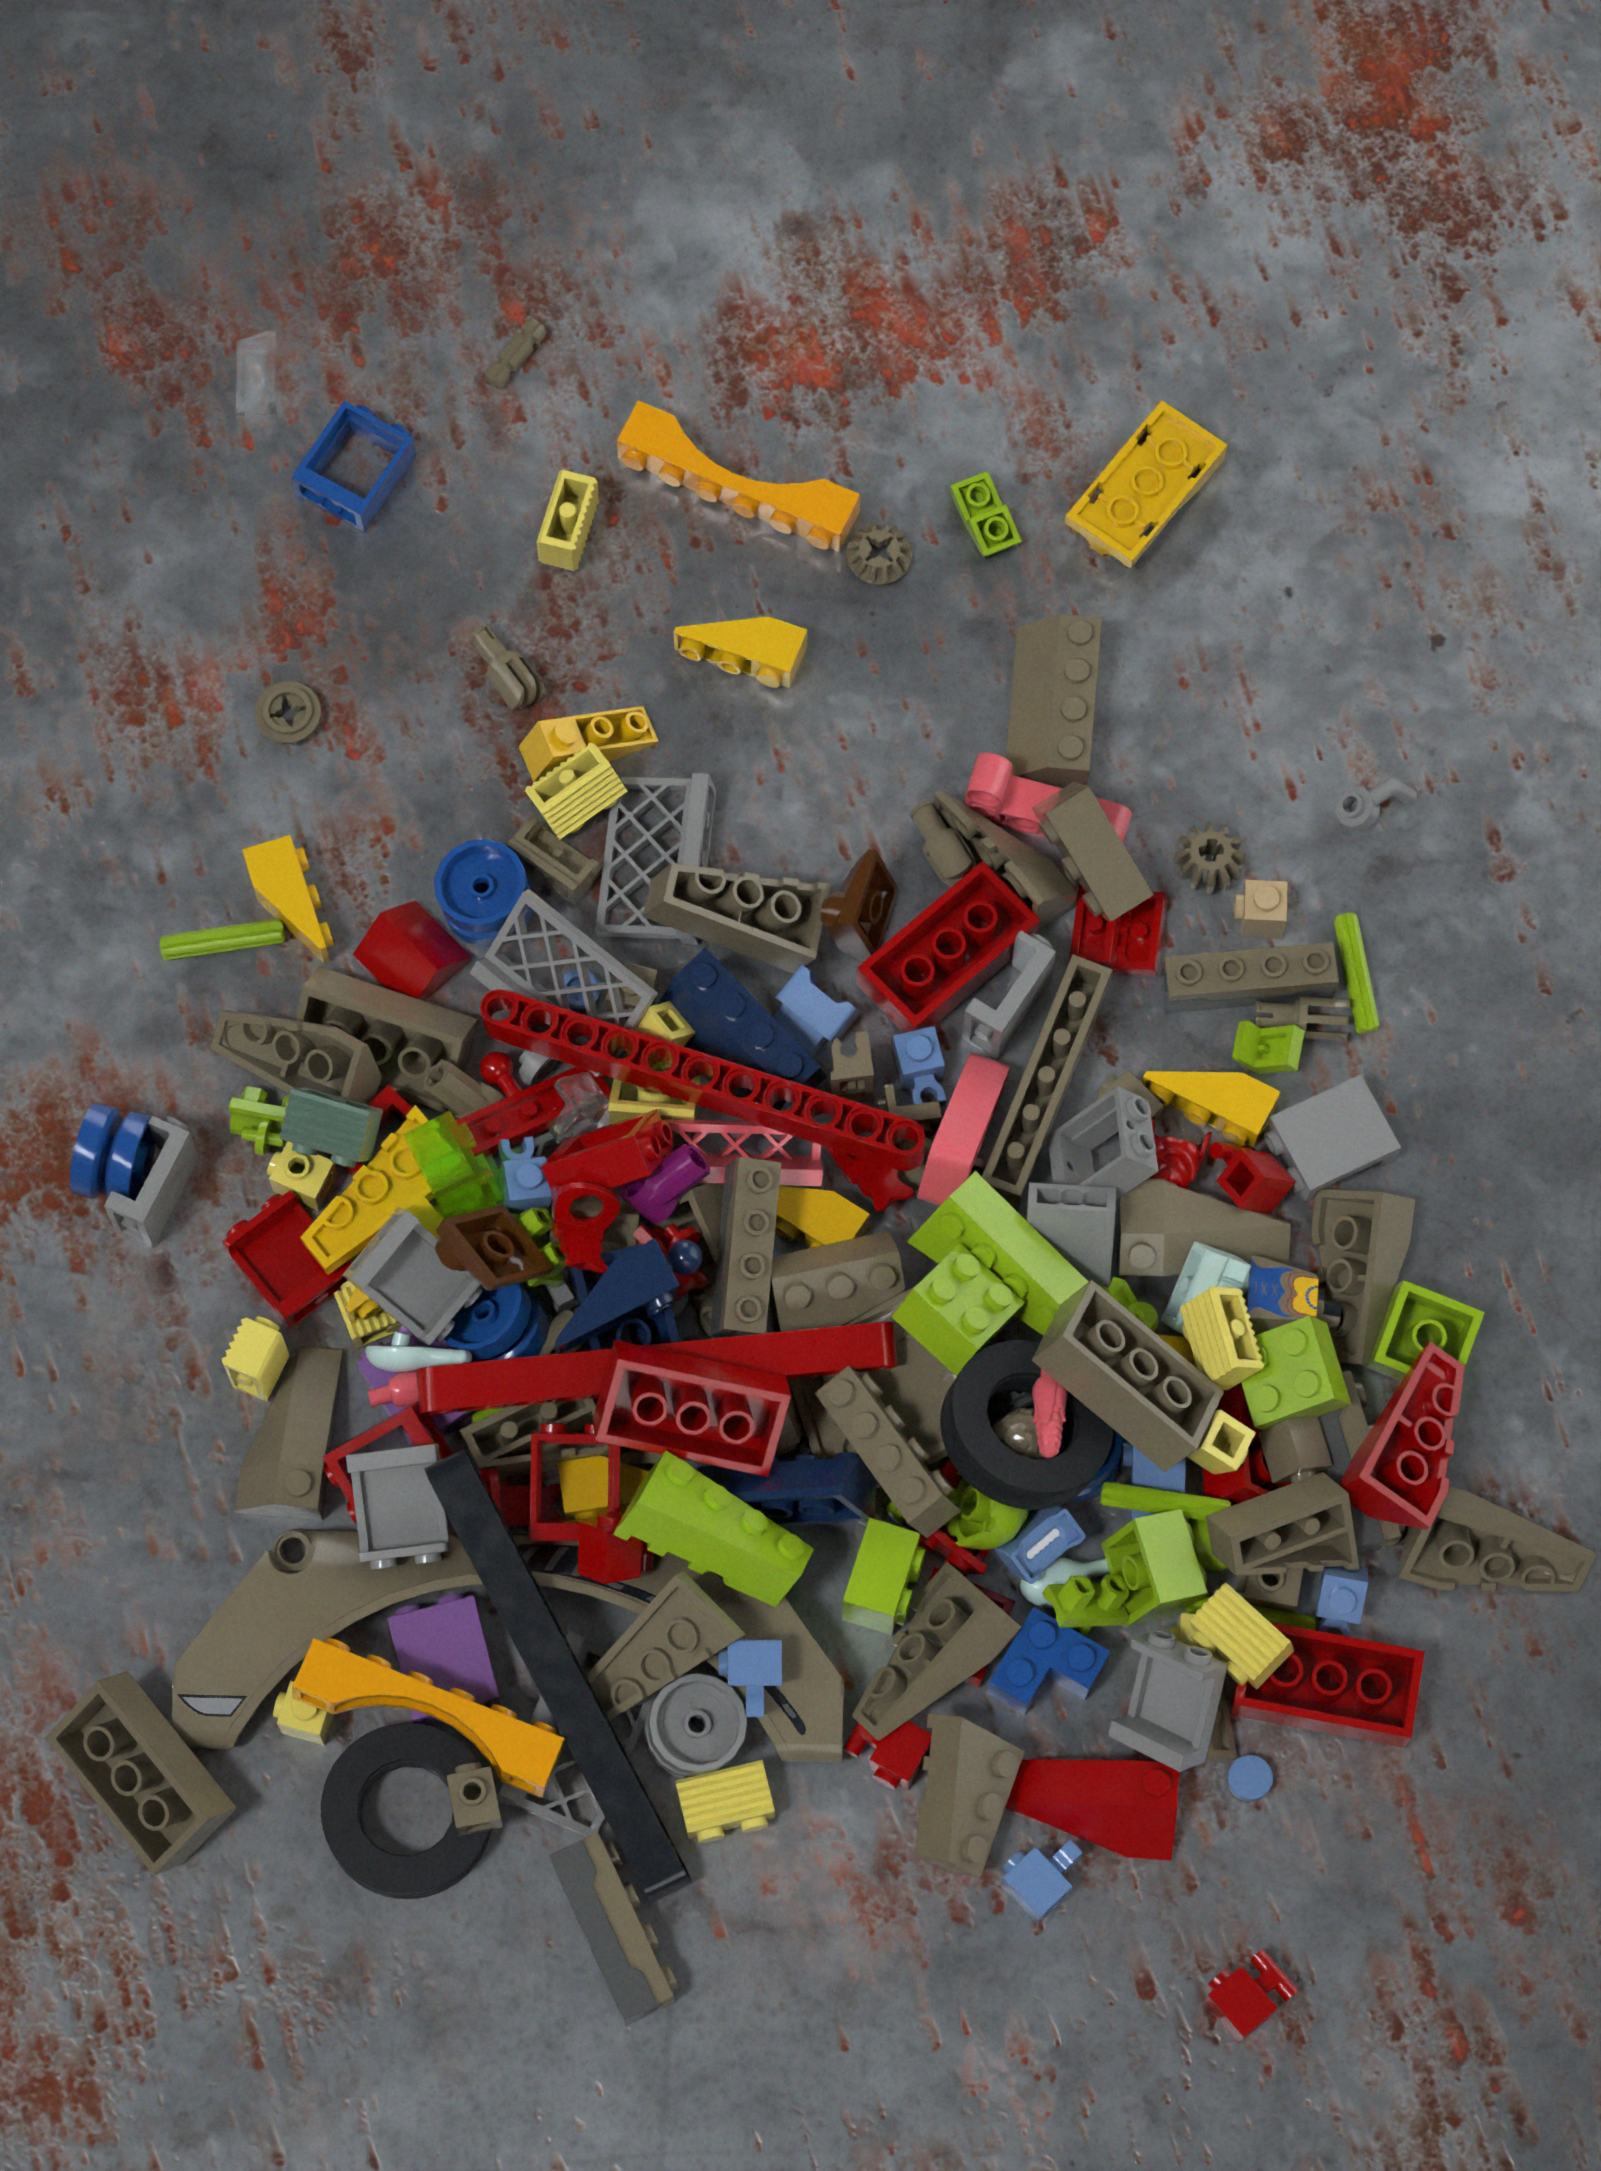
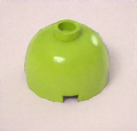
(983, 1521)

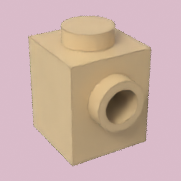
(1262, 909)

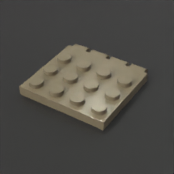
(912, 1388)

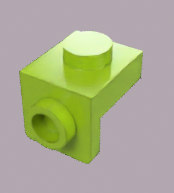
(1268, 1048)

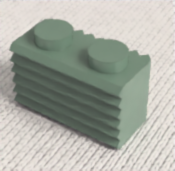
(330, 1125)

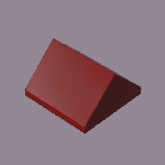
(410, 952)

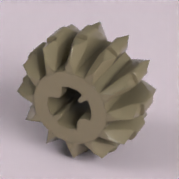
(1224, 852)

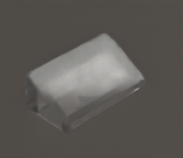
(257, 375)

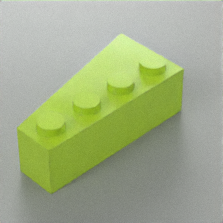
(1005, 1245)
(713, 1531)

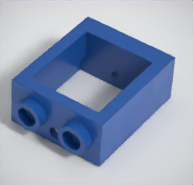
(336, 499)

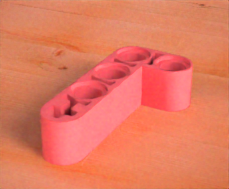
(1010, 798)
(963, 1127)

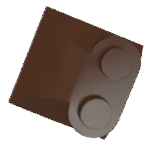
(862, 908)
(490, 1248)

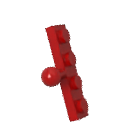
(522, 1111)

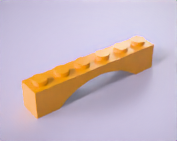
(811, 509)
(344, 1681)

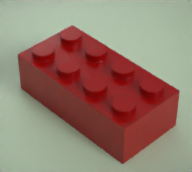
(946, 951)
(691, 1408)
(1338, 1688)

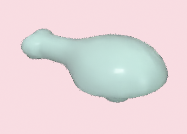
(405, 1358)
(1058, 1573)

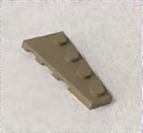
(662, 1643)

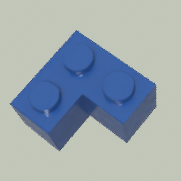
(1045, 1652)

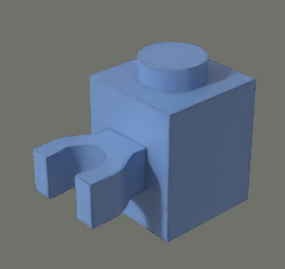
(919, 1063)
(522, 1178)
(1341, 1598)
(753, 1665)
(1038, 1882)

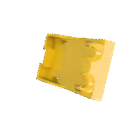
(1146, 484)

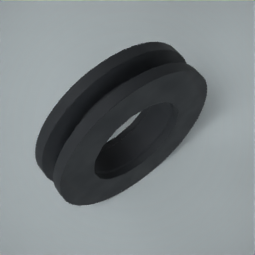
(992, 1465)
(342, 1808)

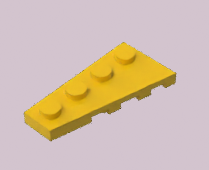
(376, 1192)

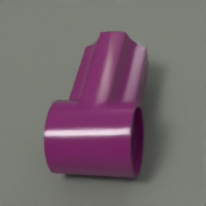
(659, 1193)

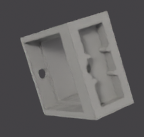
(1074, 1140)

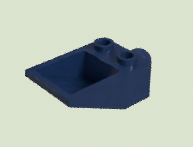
(630, 1286)

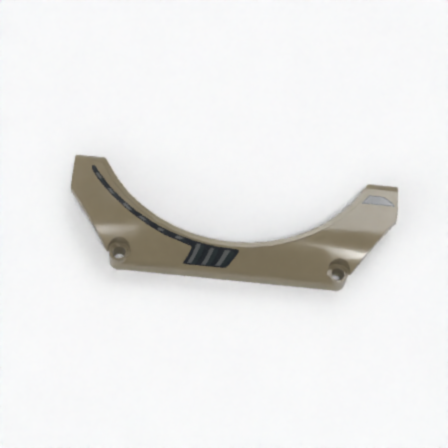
(277, 1614)

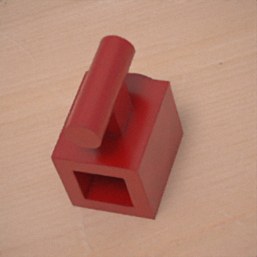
(1251, 1177)
(608, 1556)
(896, 1756)
(1244, 2002)

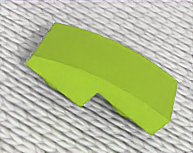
(984, 514)

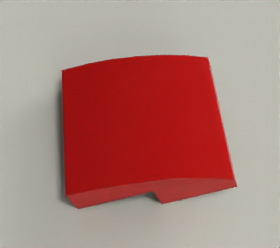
(1126, 944)

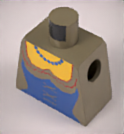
(1283, 1295)

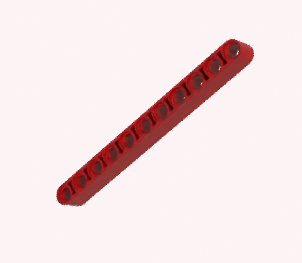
(715, 1094)
(581, 1373)

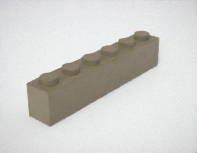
(1046, 1079)

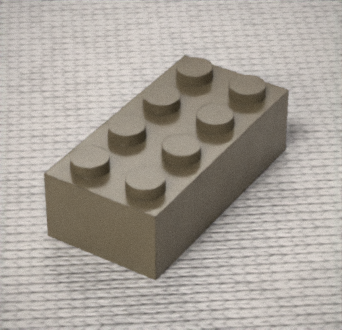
(1128, 1376)
(140, 1772)

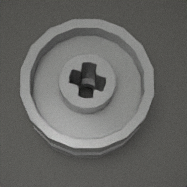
(704, 1701)

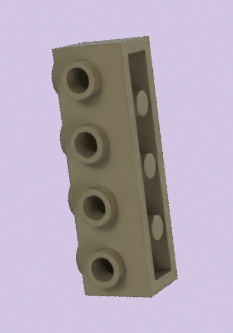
(888, 1452)

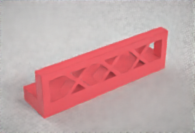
(794, 1169)

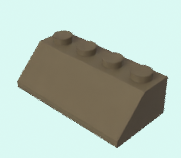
(1054, 699)
(399, 1029)

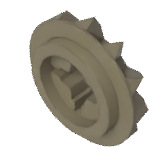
(877, 569)
(271, 705)

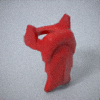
(1179, 1158)
(873, 1179)
(579, 1236)
(515, 1500)

